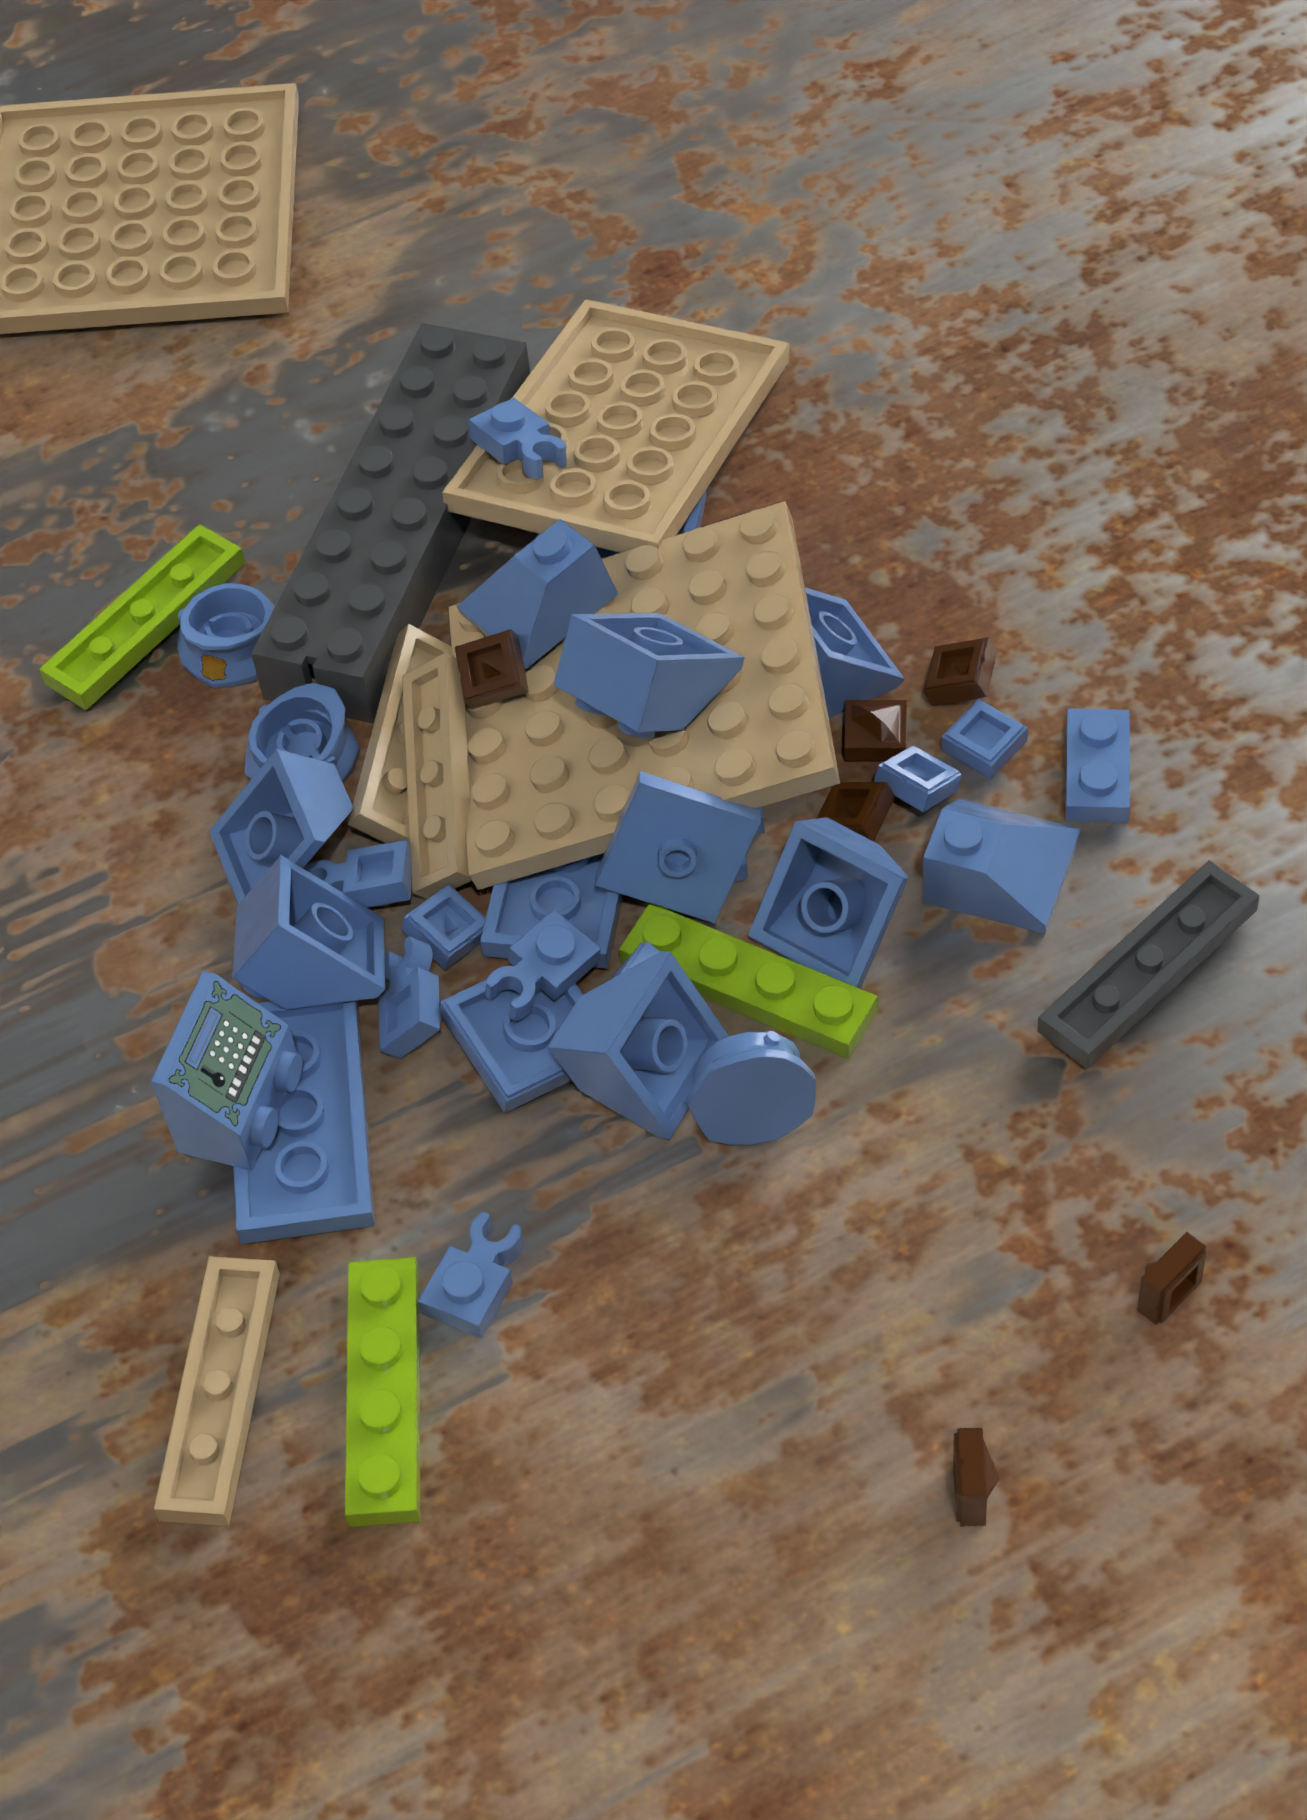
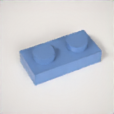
(1097, 765)

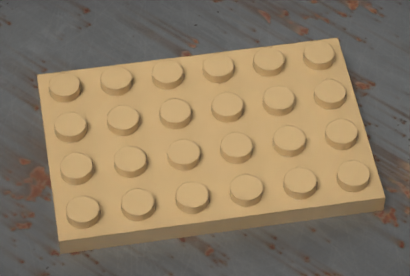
(643, 421)

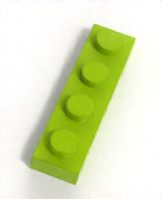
(140, 617)
(759, 981)
(383, 1393)

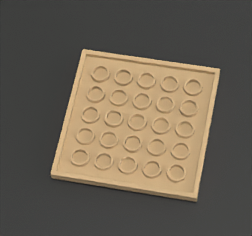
(147, 208)
(558, 777)

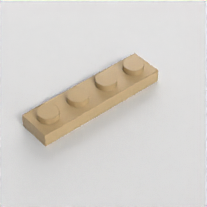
(436, 775)
(382, 787)
(217, 1392)

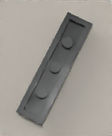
(1147, 964)

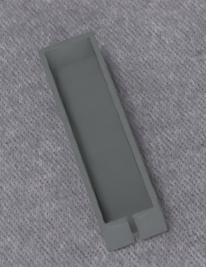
(386, 525)

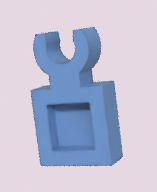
(516, 432)
(371, 874)
(544, 959)
(411, 1006)
(472, 1283)

